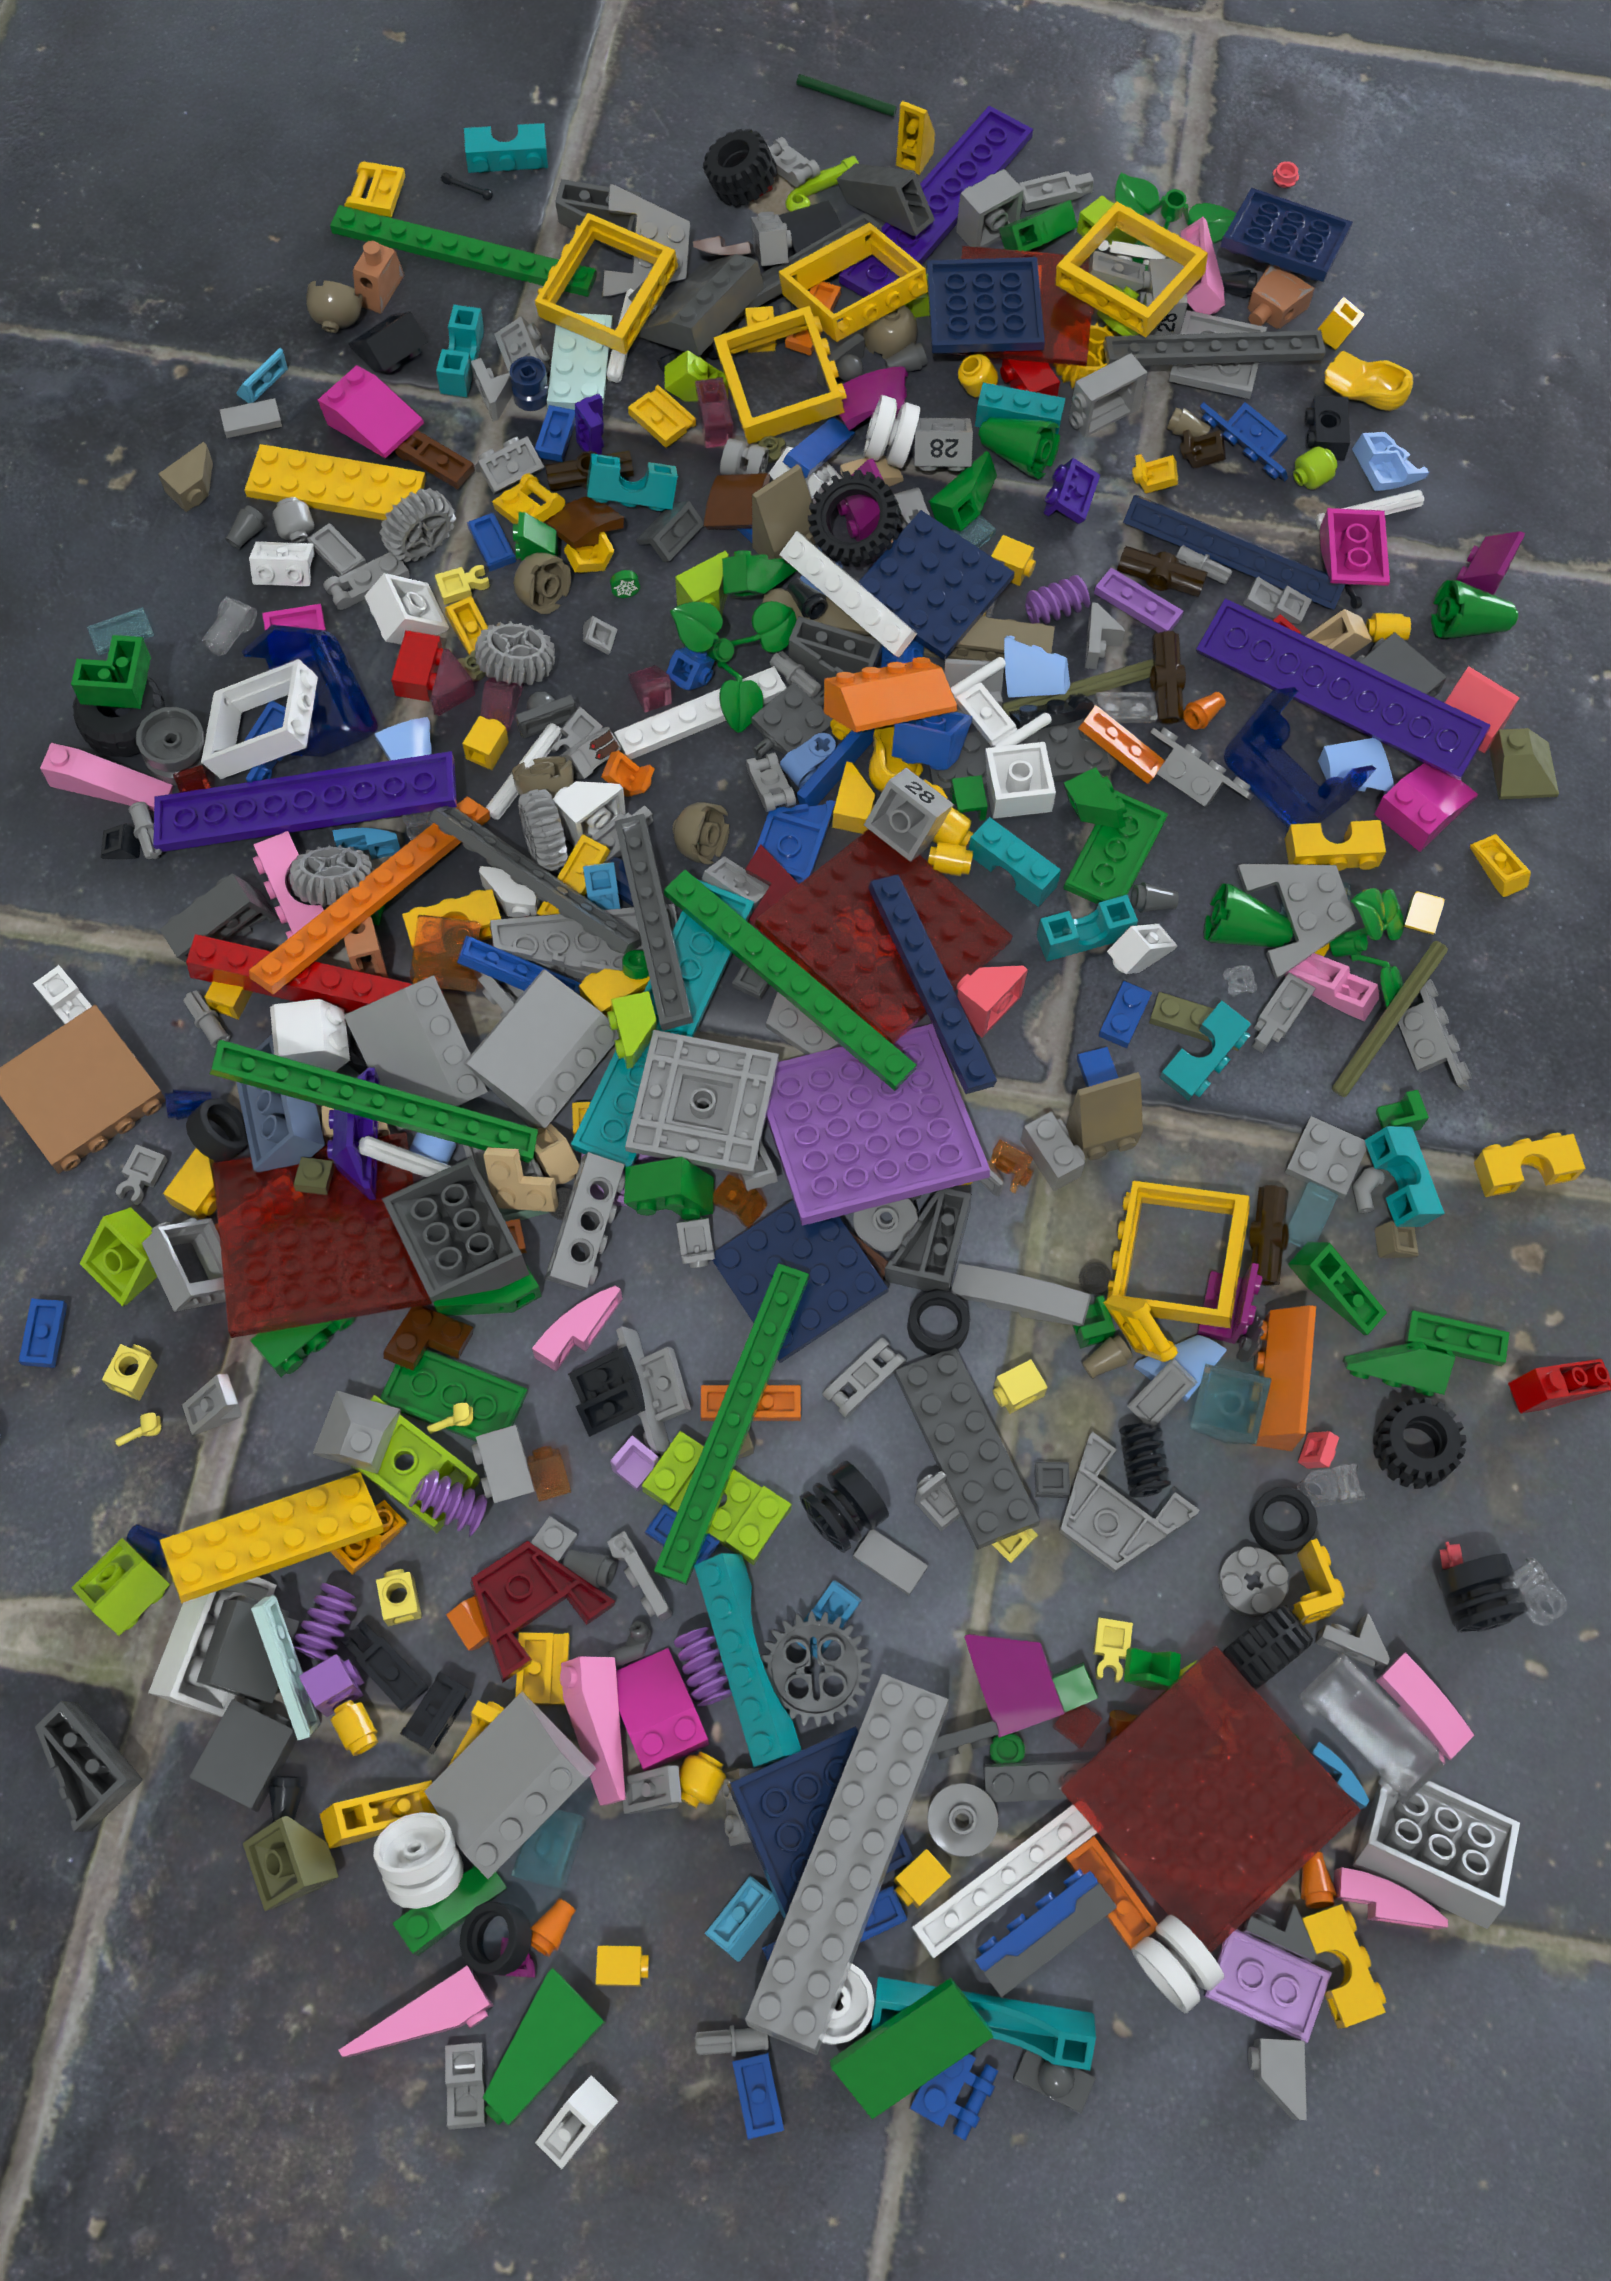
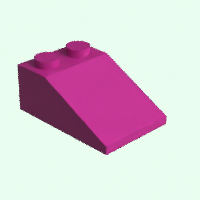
(369, 412)
(1355, 546)
(1424, 804)
(658, 1711)

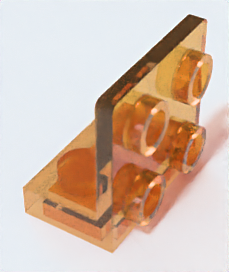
(437, 952)

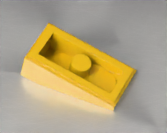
(466, 622)
(1501, 865)

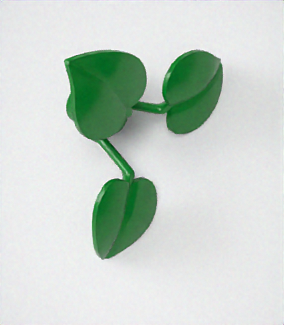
(1144, 197)
(697, 630)
(1373, 909)

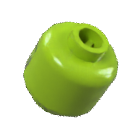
(1315, 468)

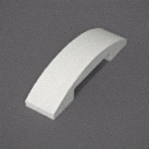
(62, 994)

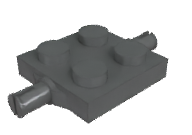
(790, 720)

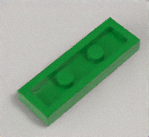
(1462, 1338)

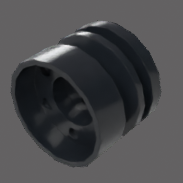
(849, 1502)
(1482, 1594)

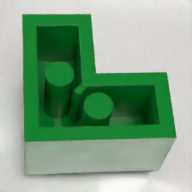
(115, 681)
(669, 1185)

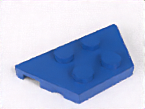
(796, 836)

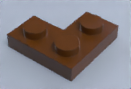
(426, 1329)

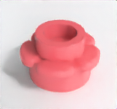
(1286, 174)
(1451, 1556)

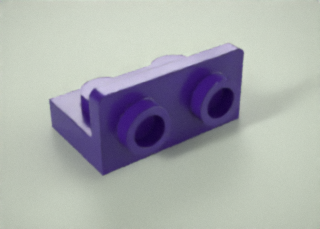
(590, 424)
(1072, 490)

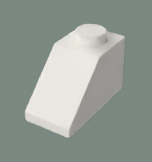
(511, 897)
(1140, 948)
(576, 2121)

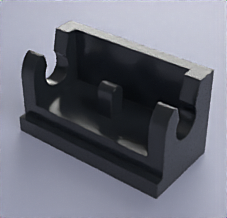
(436, 1713)

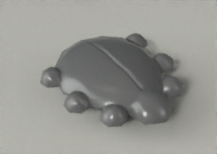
(1250, 1342)

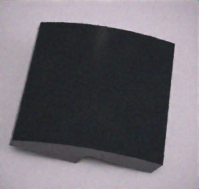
(810, 224)
(608, 1391)

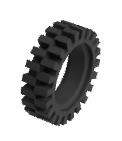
(832, 495)

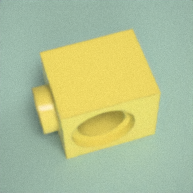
(134, 1384)
(1019, 1387)
(400, 1612)

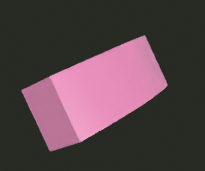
(1337, 986)
(576, 1327)
(1425, 1705)
(1386, 1900)

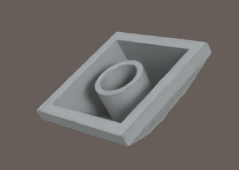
(356, 1432)

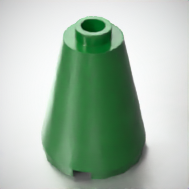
(1022, 442)
(1470, 611)
(1244, 920)

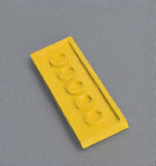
(330, 482)
(270, 1537)

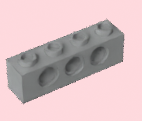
(562, 1266)

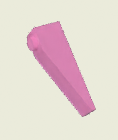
(1208, 292)
(100, 778)
(593, 1709)
(443, 2008)

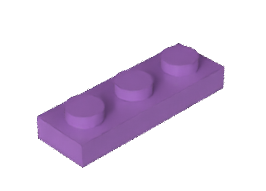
(1138, 601)

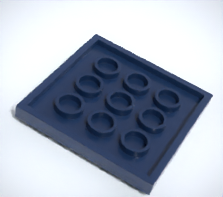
(1286, 235)
(985, 305)
(936, 583)
(838, 1272)
(787, 1807)

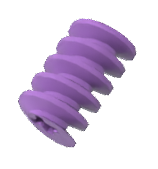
(1056, 598)
(450, 1501)
(325, 1622)
(702, 1667)

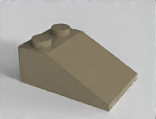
(779, 512)
(1107, 1116)

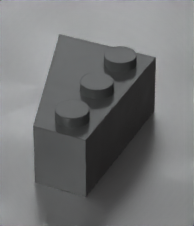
(579, 198)
(831, 650)
(219, 914)
(933, 1246)
(86, 1764)

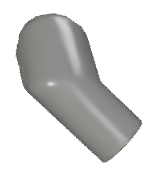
(1363, 1187)

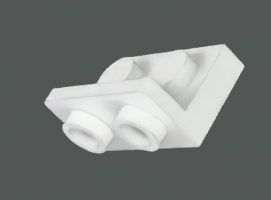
(281, 563)

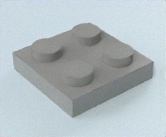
(1327, 1157)

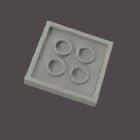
(1225, 378)

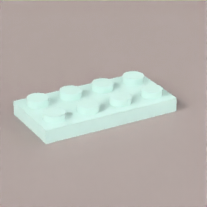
(577, 366)

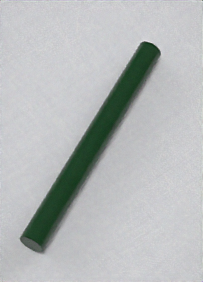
(846, 95)

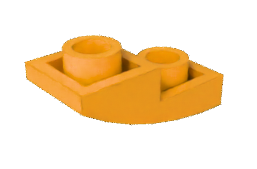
(361, 1552)

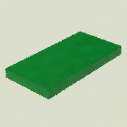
(1116, 855)
(443, 1382)
(911, 2048)

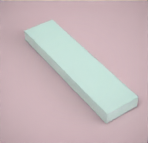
(285, 1666)

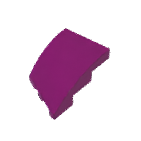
(866, 390)
(1014, 1681)

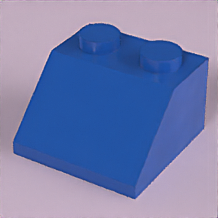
(931, 740)

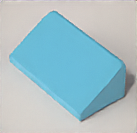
(263, 377)
(743, 1919)

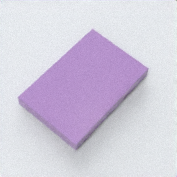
(1269, 1985)

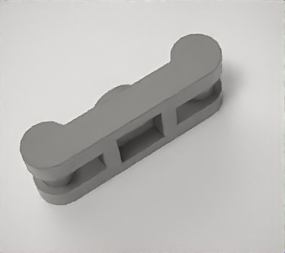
(792, 164)
(771, 783)
(864, 1377)

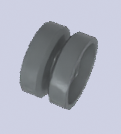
(171, 743)

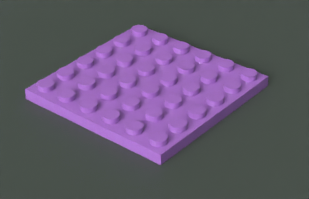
(862, 1144)

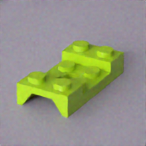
(427, 1457)
(746, 1517)

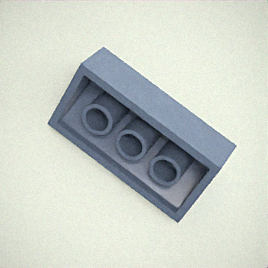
(278, 1125)

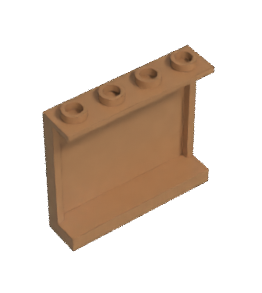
(78, 1089)

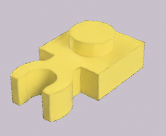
(457, 585)
(1111, 1642)

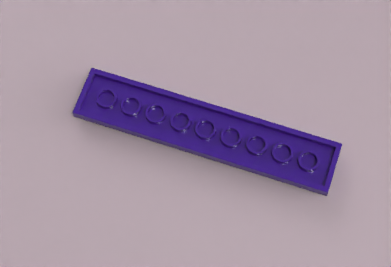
(980, 152)
(1344, 689)
(304, 801)

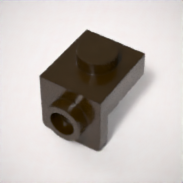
(1203, 449)

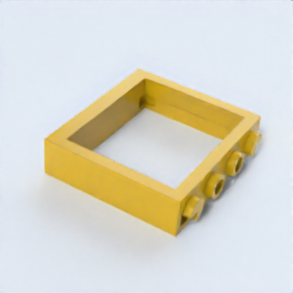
(596, 228)
(842, 255)
(1114, 302)
(793, 415)
(1193, 1199)

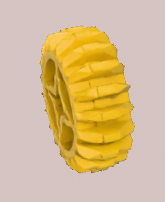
(1095, 360)

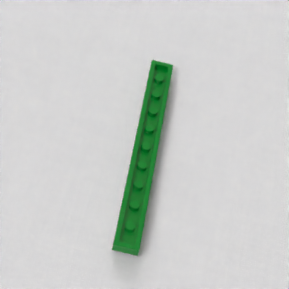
(455, 248)
(790, 980)
(370, 1100)
(731, 1425)

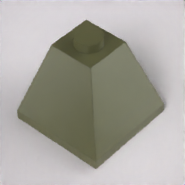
(1522, 765)
(288, 1862)

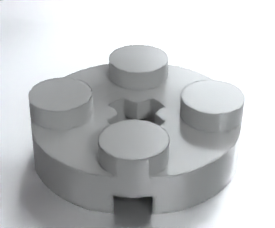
(1234, 1586)

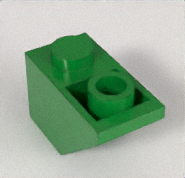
(533, 537)
(1093, 799)

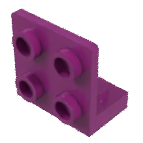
(1243, 1310)

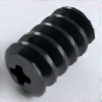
(1143, 1459)

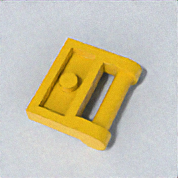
(383, 190)
(517, 500)
(1140, 1327)

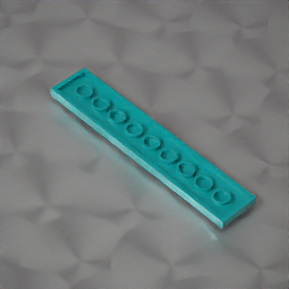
(612, 1107)

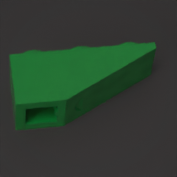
(1039, 227)
(965, 495)
(752, 574)
(502, 1300)
(288, 1347)
(1411, 1364)

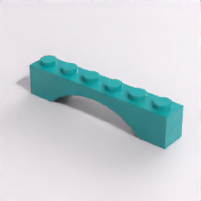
(763, 1719)
(1051, 2032)

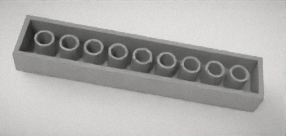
(847, 1865)

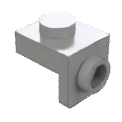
(695, 1242)
(936, 1500)

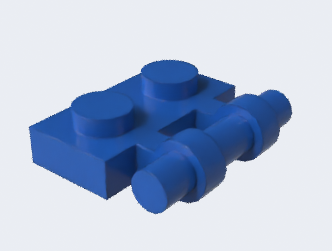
(938, 2096)

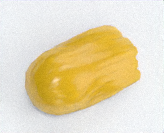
(1375, 383)
(882, 763)

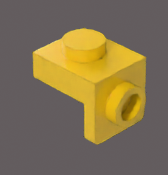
(1155, 474)
(591, 557)

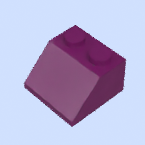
(860, 510)
(1491, 561)

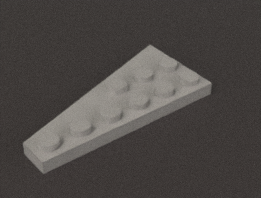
(563, 940)

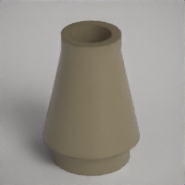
(1184, 420)
(1107, 1357)

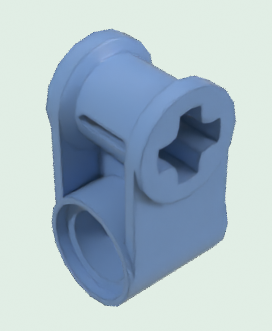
(807, 758)

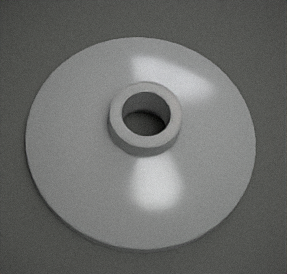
(886, 1234)
(972, 1803)

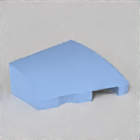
(1385, 462)
(1033, 671)
(406, 739)
(1341, 758)
(1191, 1355)

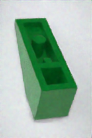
(1337, 1285)
(428, 1925)

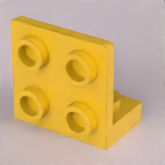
(1326, 1591)

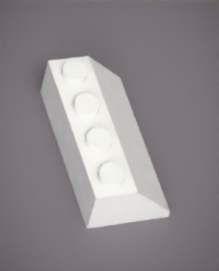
(188, 1646)

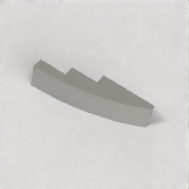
(1021, 1294)

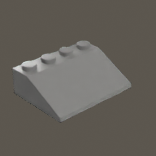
(416, 1044)
(542, 1050)
(507, 1784)
(1441, 1850)

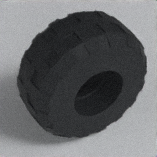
(116, 734)

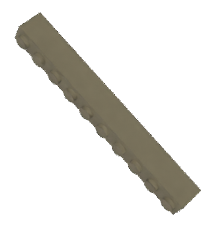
(981, 643)

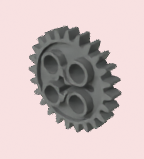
(846, 1667)

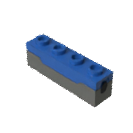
(1045, 1933)

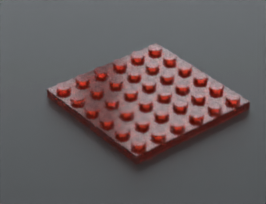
(844, 944)
(310, 1254)
(1210, 1799)

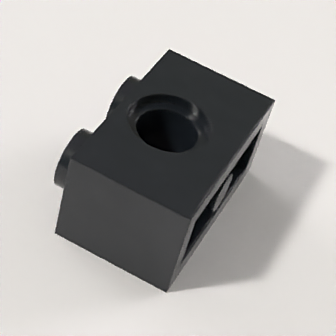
(1329, 425)

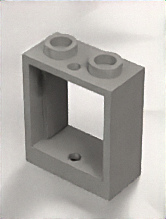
(1107, 395)
(169, 1271)

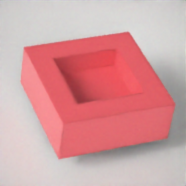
(1318, 1450)

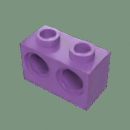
(332, 1684)

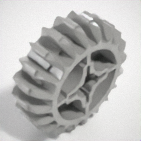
(417, 525)
(514, 653)
(542, 829)
(328, 873)

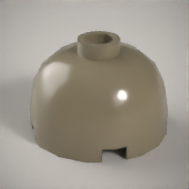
(333, 305)
(891, 332)
(542, 582)
(546, 773)
(701, 832)

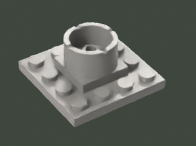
(702, 1102)

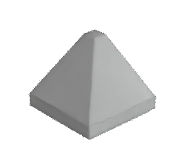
(599, 634)
(994, 1182)

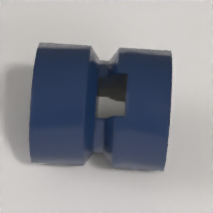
(529, 383)

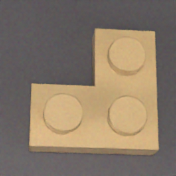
(513, 1189)

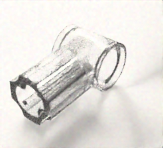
(231, 620)

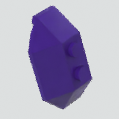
(343, 1148)

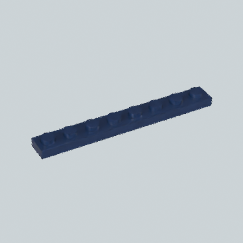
(1233, 551)
(932, 984)

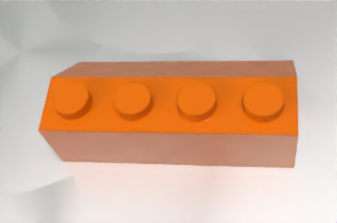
(888, 695)
(1288, 1362)

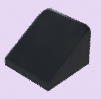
(120, 843)

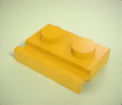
(661, 416)
(542, 1677)

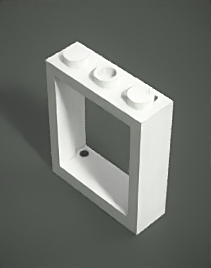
(220, 747)

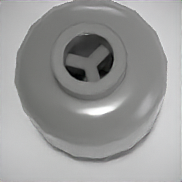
(293, 520)

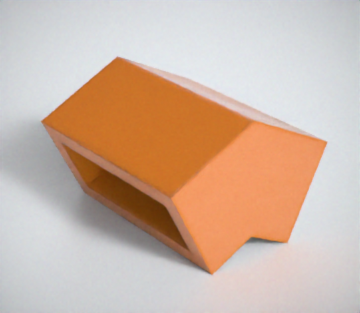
(468, 1624)

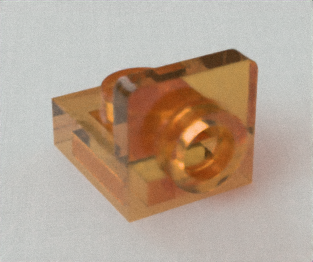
(1014, 1161)
(736, 1200)
(548, 1473)

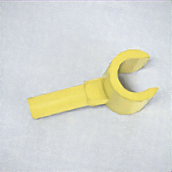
(461, 1417)
(149, 1427)

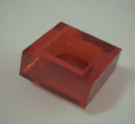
(1077, 1725)

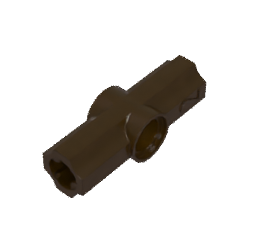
(576, 471)
(1162, 571)
(1168, 677)
(1270, 1233)

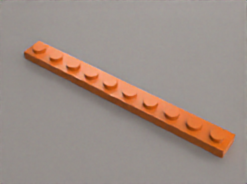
(359, 903)

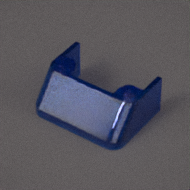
(342, 709)
(1273, 774)

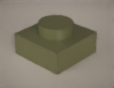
(314, 1175)

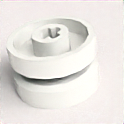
(891, 431)
(418, 1860)
(1178, 1963)
(854, 2009)

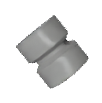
(735, 457)

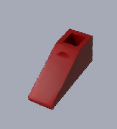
(1559, 1385)

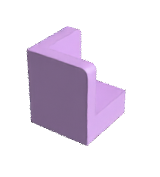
(634, 1462)

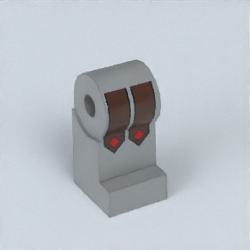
(591, 752)

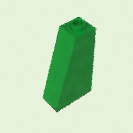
(544, 2044)

